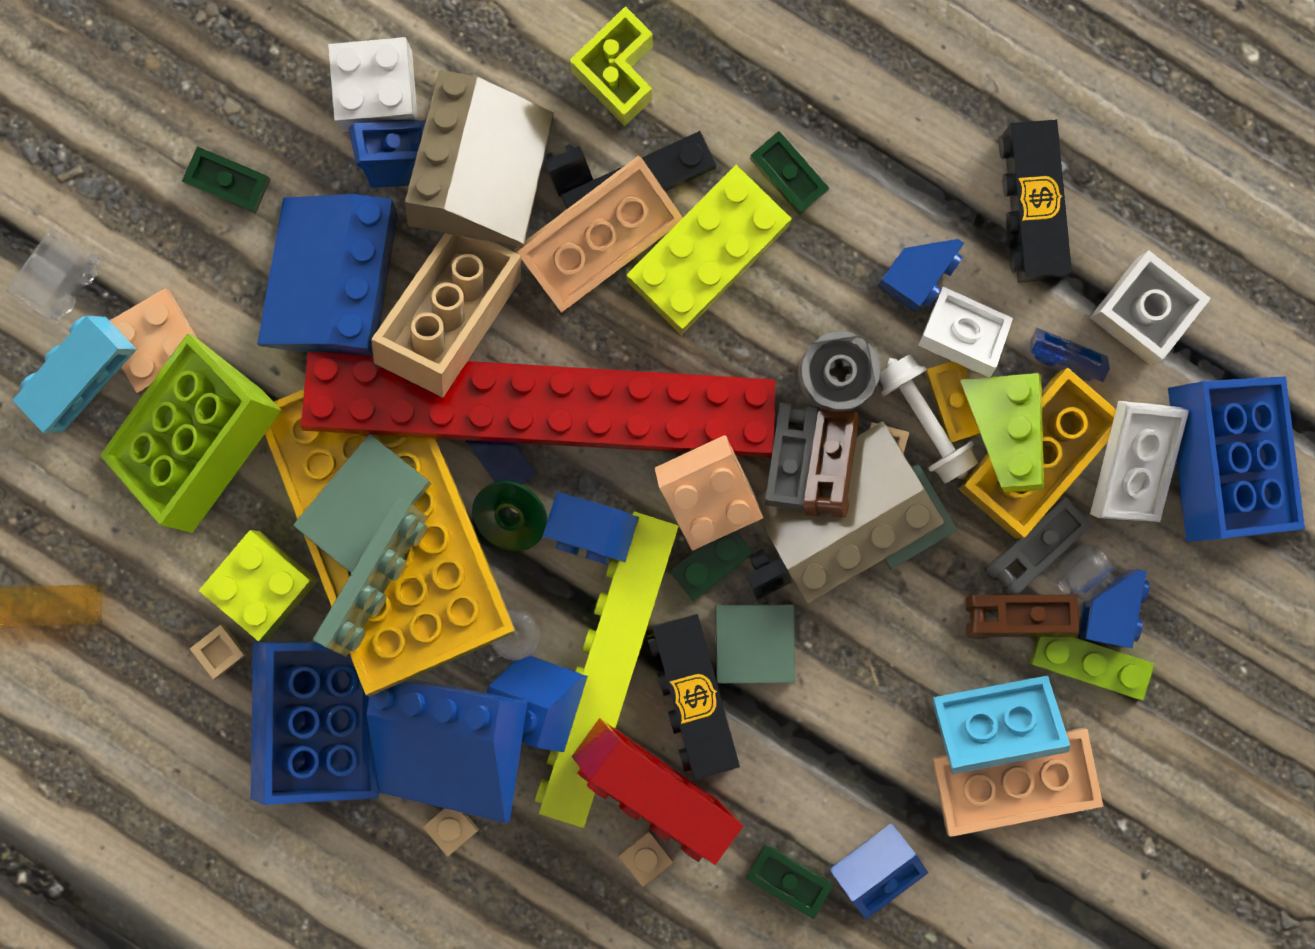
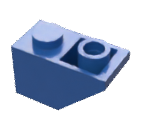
(917, 271)
(1115, 611)

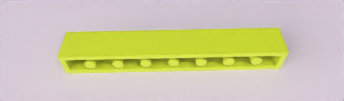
(610, 661)

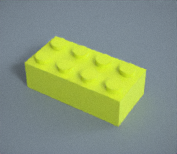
(708, 249)

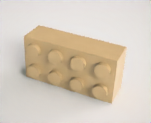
(446, 311)

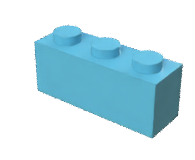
(73, 373)

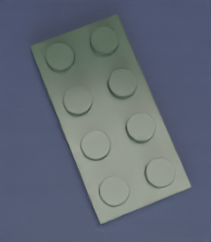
(365, 588)

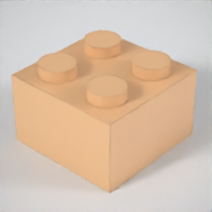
(708, 492)

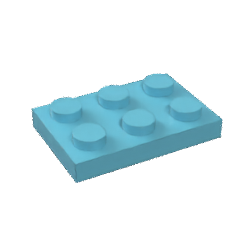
(1000, 724)

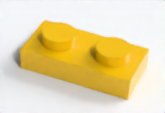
(951, 400)

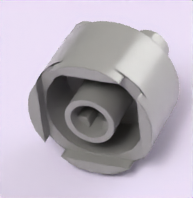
(851, 355)

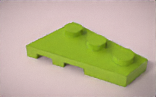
(1011, 427)

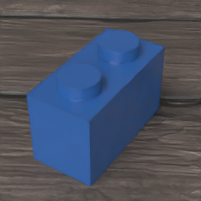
(590, 526)

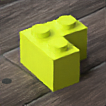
(607, 65)

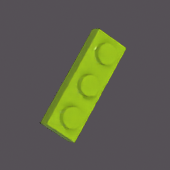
(1093, 665)

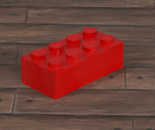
(656, 793)

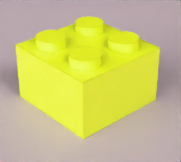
(258, 585)

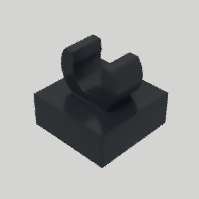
(568, 169)
(767, 576)

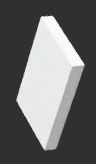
(1139, 461)

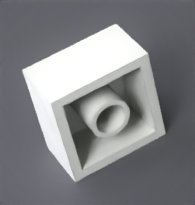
(372, 82)
(1150, 308)

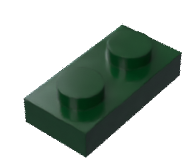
(789, 173)
(226, 180)
(710, 564)
(789, 881)

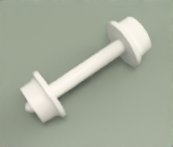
(953, 461)

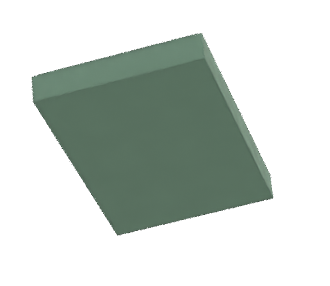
(357, 501)

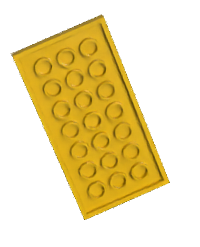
(446, 593)

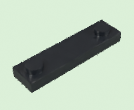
(669, 165)

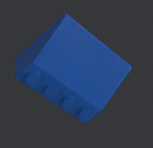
(328, 274)
(1237, 459)
(308, 726)
(447, 746)

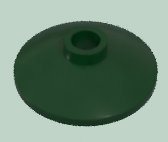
(502, 525)

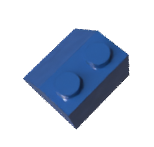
(551, 696)

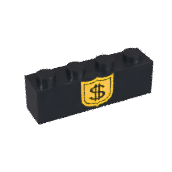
(1036, 201)
(695, 696)

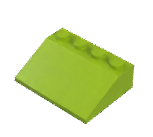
(189, 435)

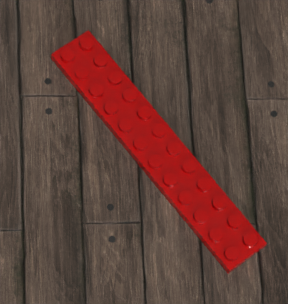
(542, 406)

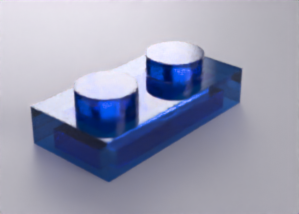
(1057, 350)

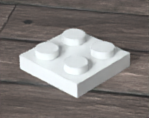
(966, 332)

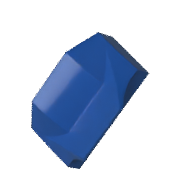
(386, 150)

